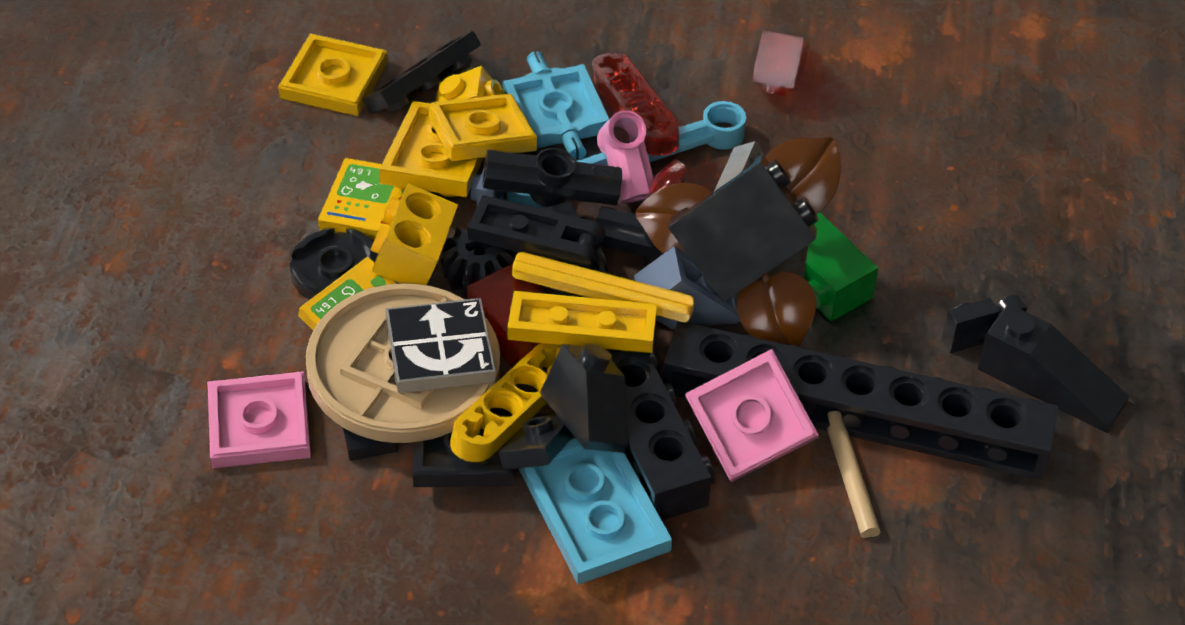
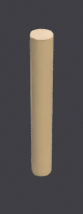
(852, 476)

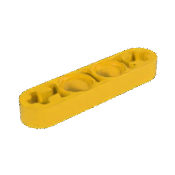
(505, 395)

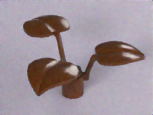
(777, 306)

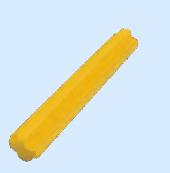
(601, 285)

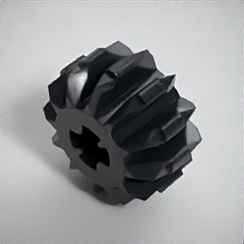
(471, 261)

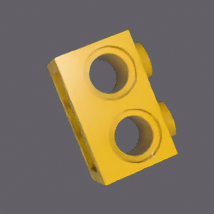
(415, 236)

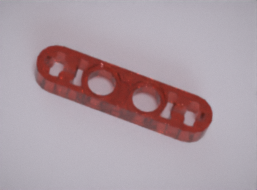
(616, 74)

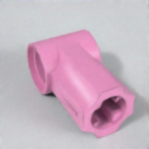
(629, 156)

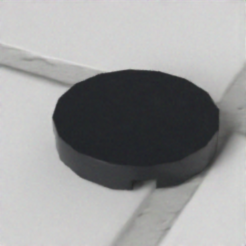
(326, 257)

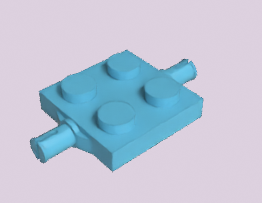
(558, 104)

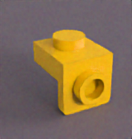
(468, 85)

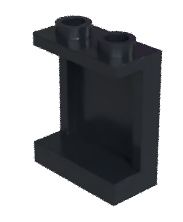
(745, 227)

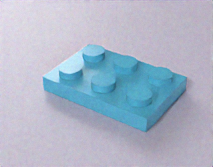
(596, 511)

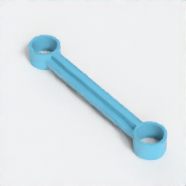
(691, 136)

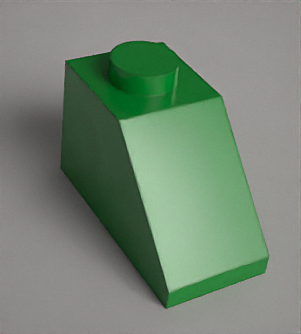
(838, 271)

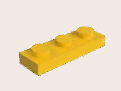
(582, 321)

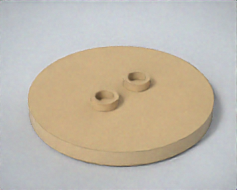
(355, 375)

